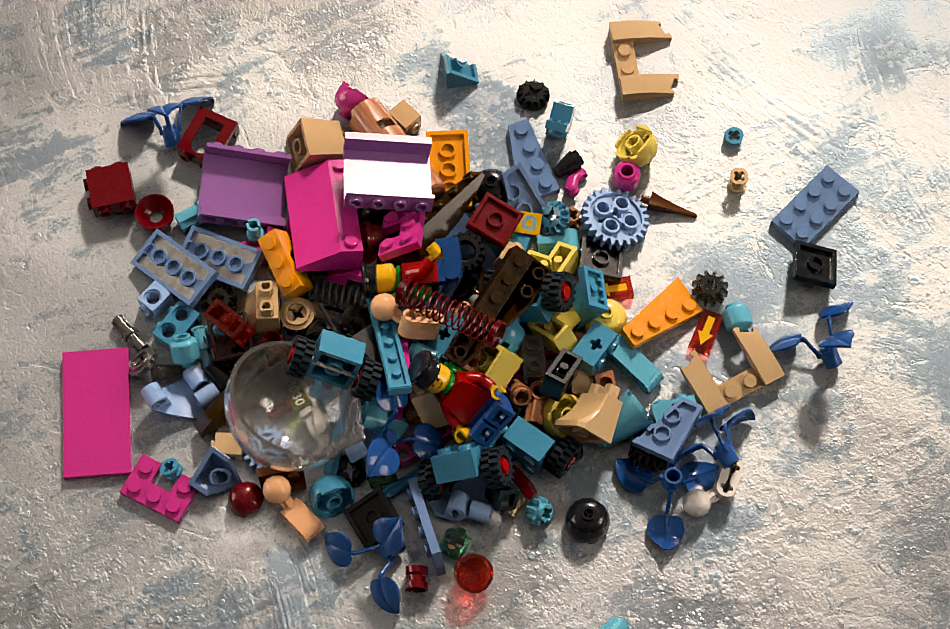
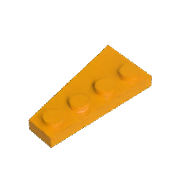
(661, 315)

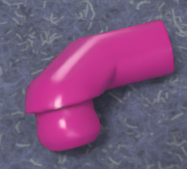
(572, 182)

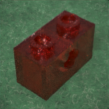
(229, 323)

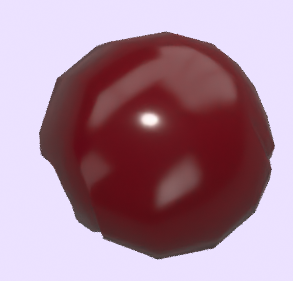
(245, 499)

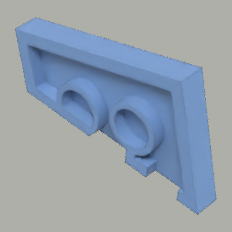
(520, 191)
(670, 432)

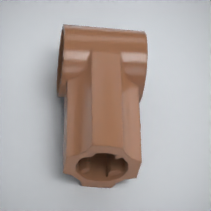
(535, 406)

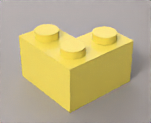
(562, 258)
(558, 331)

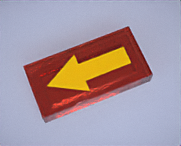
(620, 290)
(705, 332)

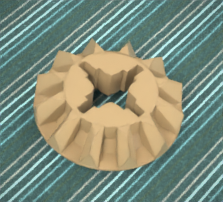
(296, 305)

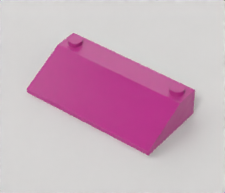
(321, 228)

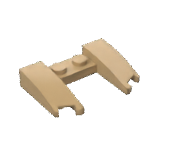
(631, 83)
(763, 371)

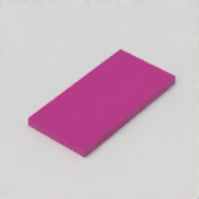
(96, 414)

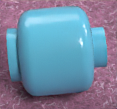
(737, 316)
(184, 350)

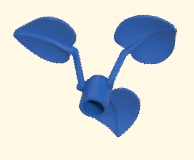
(170, 131)
(827, 346)
(724, 451)
(380, 457)
(667, 530)
(389, 535)

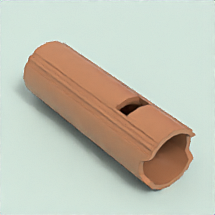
(373, 117)

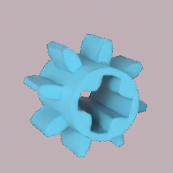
(539, 510)

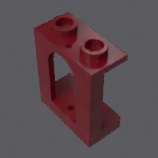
(227, 128)

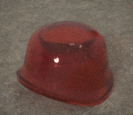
(371, 238)
(473, 573)

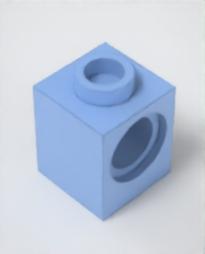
(155, 291)

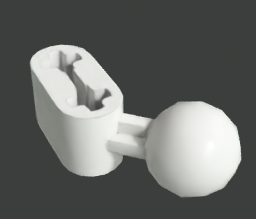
(698, 502)

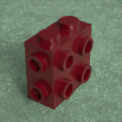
(110, 189)

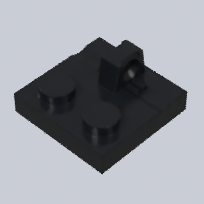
(601, 258)
(814, 265)
(367, 511)

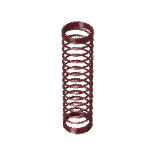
(500, 325)

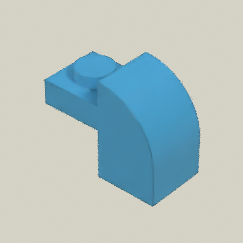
(560, 119)

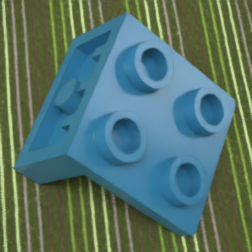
(590, 295)

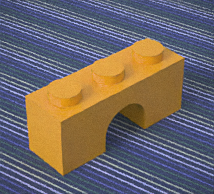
(277, 251)

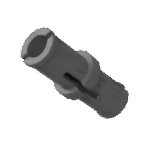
(129, 333)

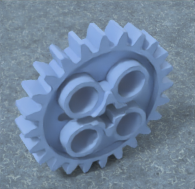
(614, 212)

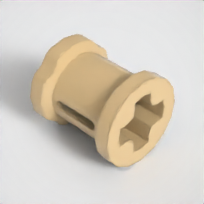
(739, 182)

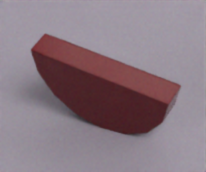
(524, 483)

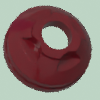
(154, 204)

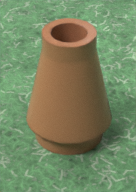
(519, 392)

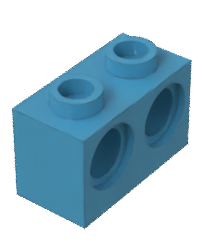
(172, 324)

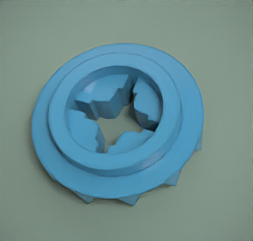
(556, 225)

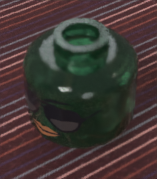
(456, 543)

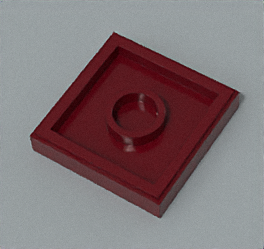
(494, 220)

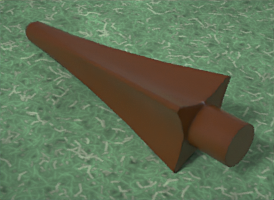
(658, 203)

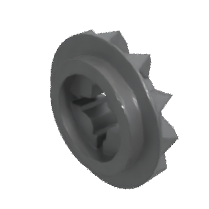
(142, 362)

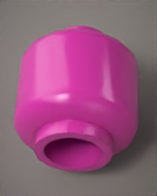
(626, 176)

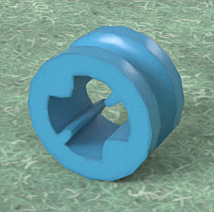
(733, 143)
(167, 465)

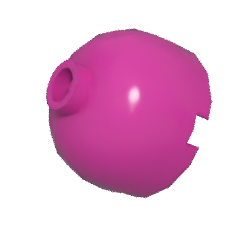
(347, 99)

